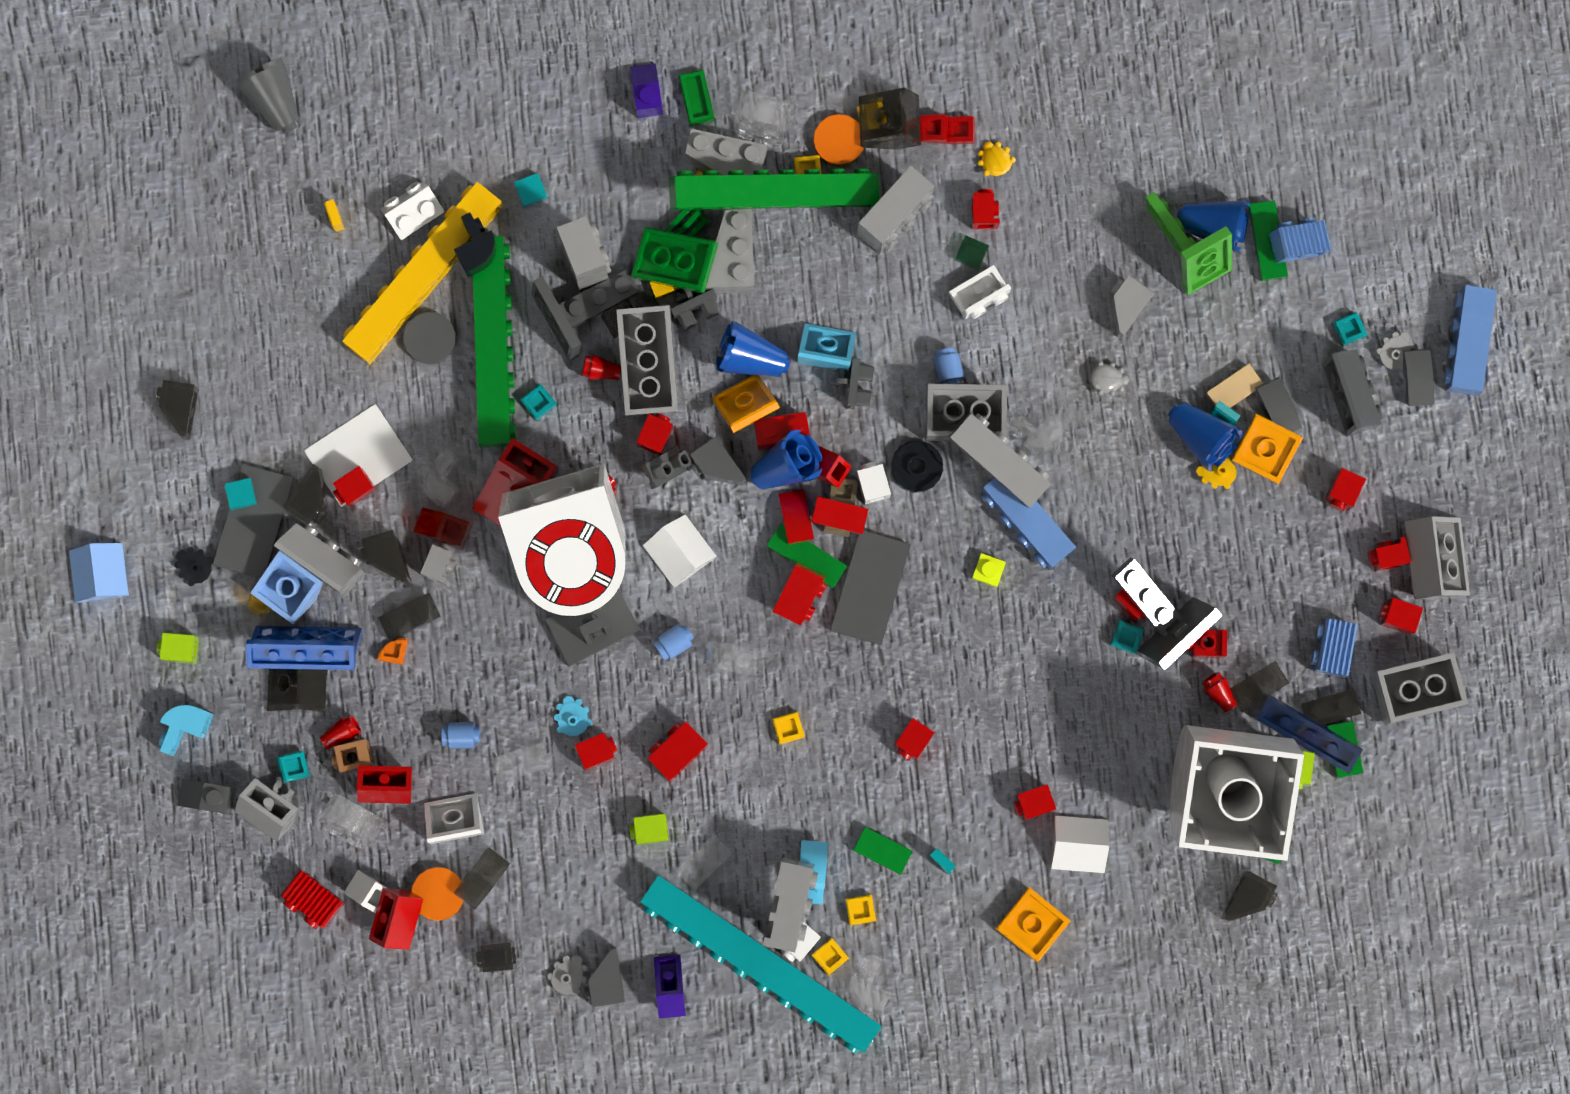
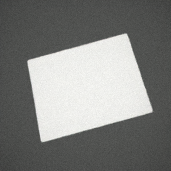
(360, 442)

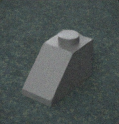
(1127, 303)

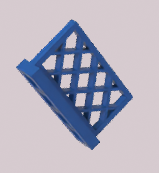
(304, 649)

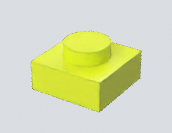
(988, 570)

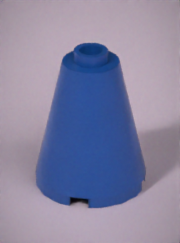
(1209, 217)
(750, 354)
(1204, 434)
(788, 462)

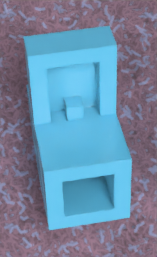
(181, 720)
(816, 853)

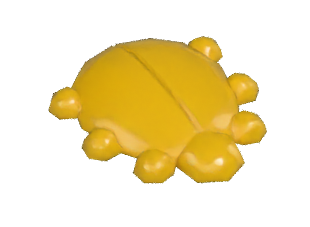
(995, 159)
(1220, 476)

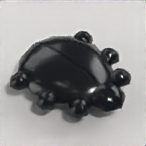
(193, 565)

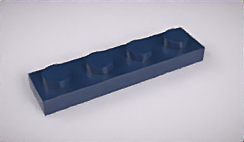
(1309, 734)

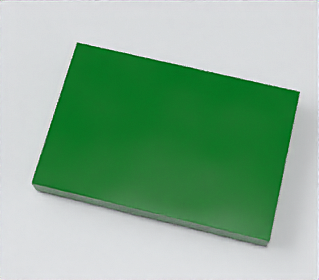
(674, 260)

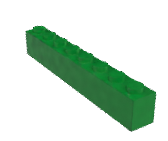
(773, 191)
(493, 351)

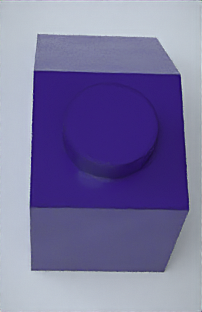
(646, 90)
(669, 986)

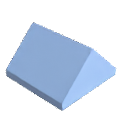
(98, 572)
(287, 587)

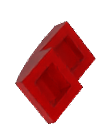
(947, 129)
(796, 516)

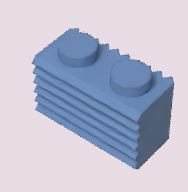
(1300, 241)
(1334, 647)

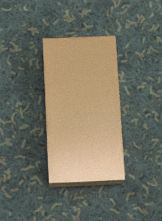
(1235, 387)

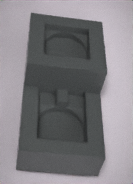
(1419, 377)
(1278, 404)

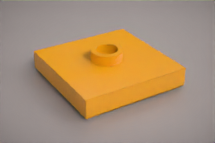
(745, 402)
(1267, 448)
(1033, 924)

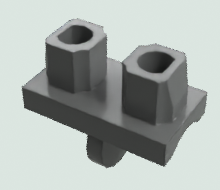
(684, 311)
(856, 396)
(666, 466)

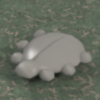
(1392, 350)
(1108, 378)
(568, 975)

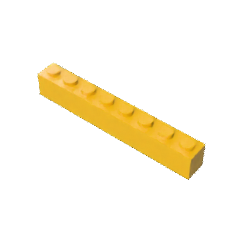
(420, 276)

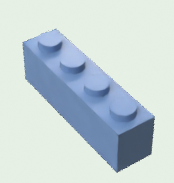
(1470, 341)
(1032, 524)

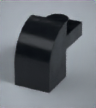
(478, 252)

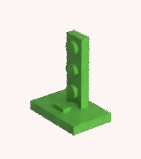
(1200, 261)

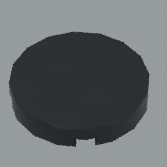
(917, 466)

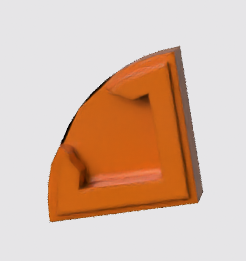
(394, 651)

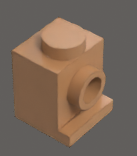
(341, 754)

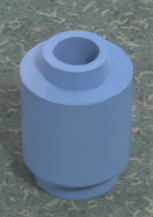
(948, 366)
(673, 641)
(460, 735)

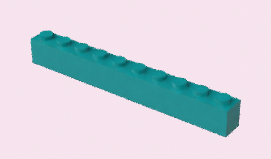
(761, 964)

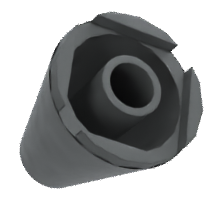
(271, 94)

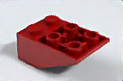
(514, 470)

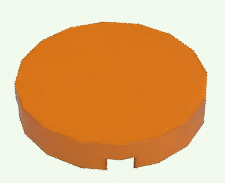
(838, 140)
(437, 890)

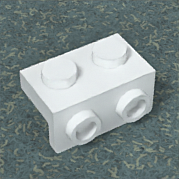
(412, 209)
(980, 292)

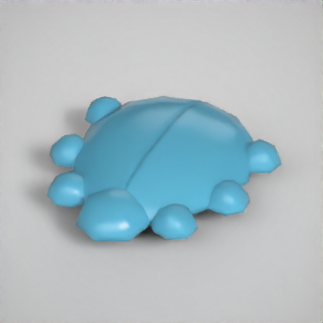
(572, 717)

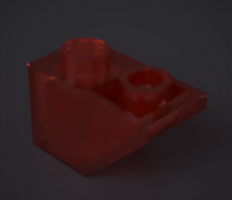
(443, 528)

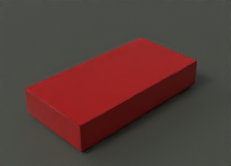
(840, 515)

